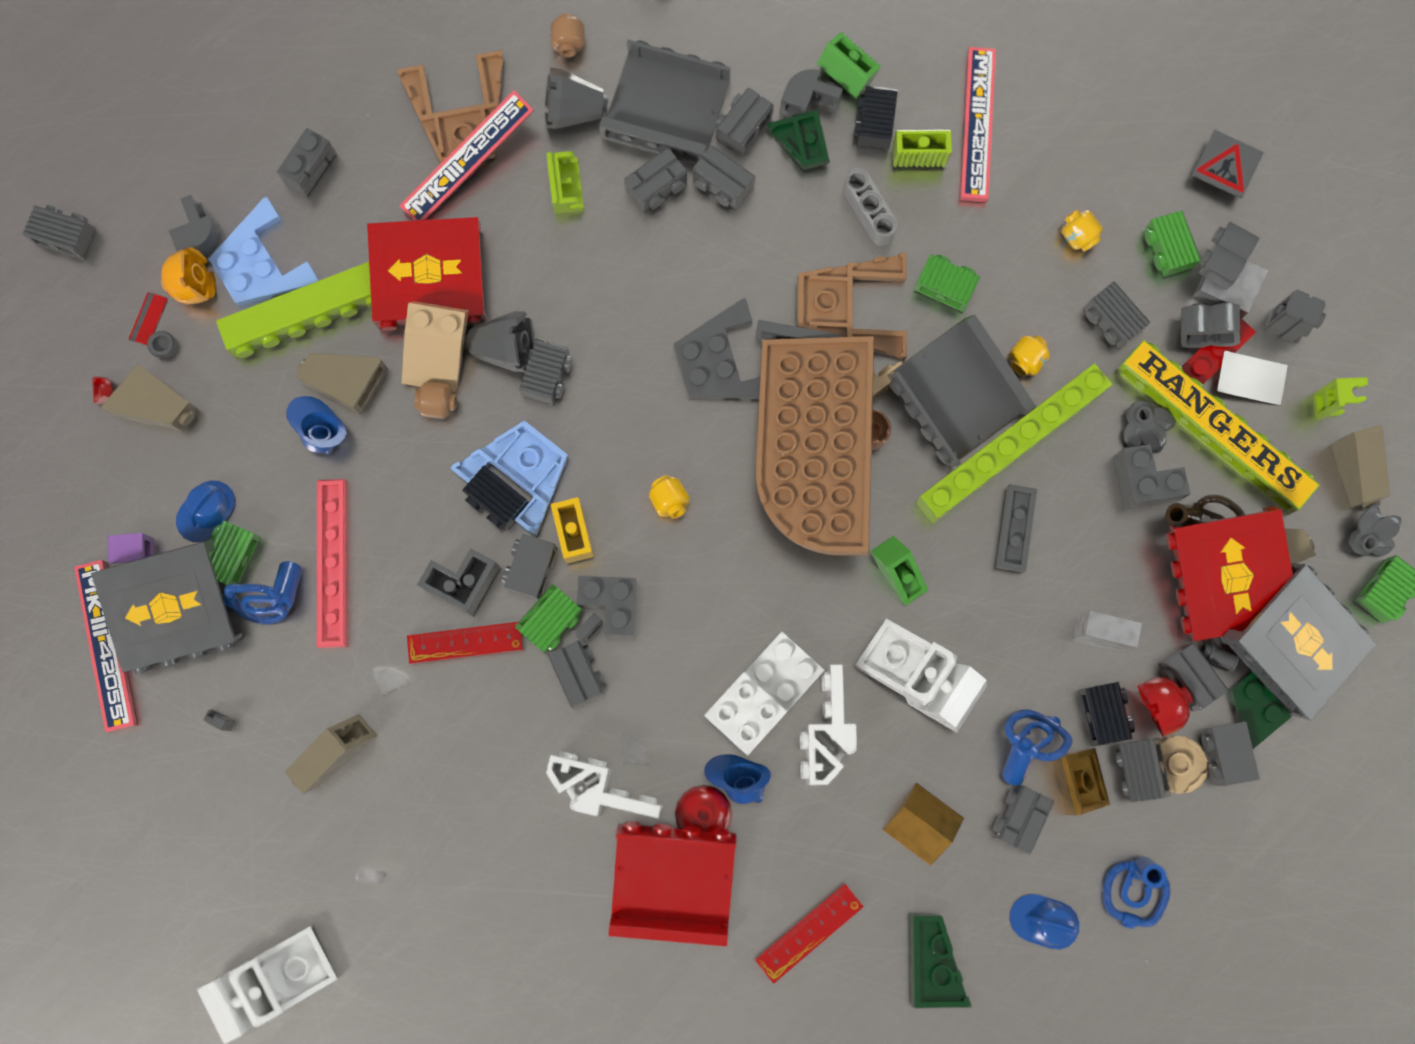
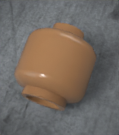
(567, 35)
(435, 400)

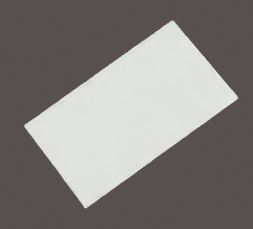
(1252, 378)

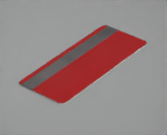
(147, 318)

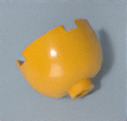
(187, 277)

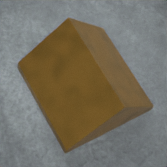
(1081, 782)
(924, 824)

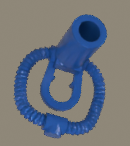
(280, 596)
(1025, 751)
(1152, 876)

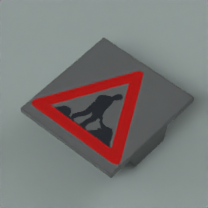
(1228, 163)

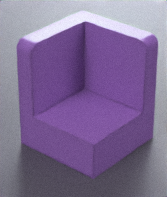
(129, 547)

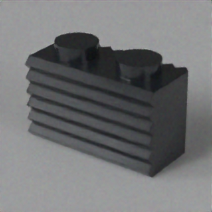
(877, 117)
(495, 497)
(1107, 714)

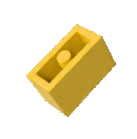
(572, 530)

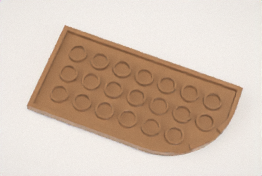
(817, 441)

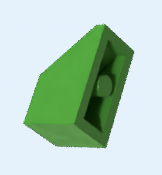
(900, 569)

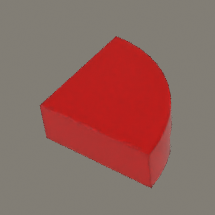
(101, 389)

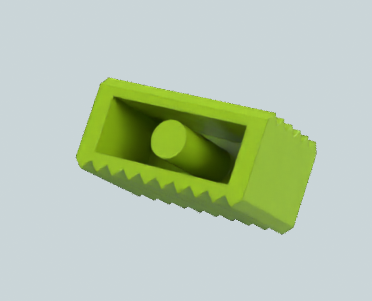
(921, 148)

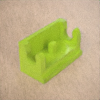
(565, 182)
(1336, 395)

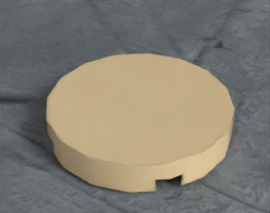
(1184, 763)

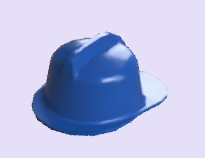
(315, 424)
(204, 510)
(739, 777)
(1044, 921)

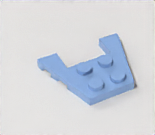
(248, 267)
(527, 461)

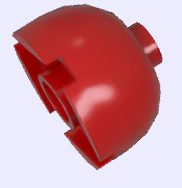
(1166, 704)
(703, 808)

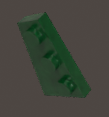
(933, 968)

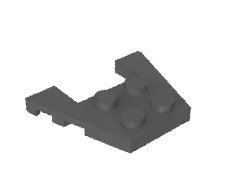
(708, 359)

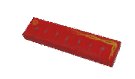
(464, 643)
(808, 933)

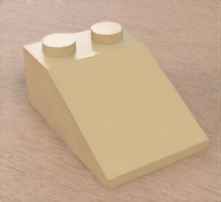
(433, 344)

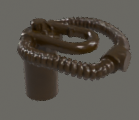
(1184, 514)

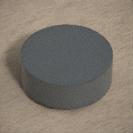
(162, 345)

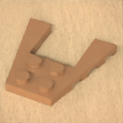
(451, 127)
(827, 301)

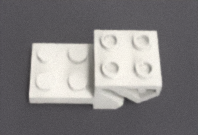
(923, 674)
(764, 693)
(819, 764)
(568, 772)
(266, 985)

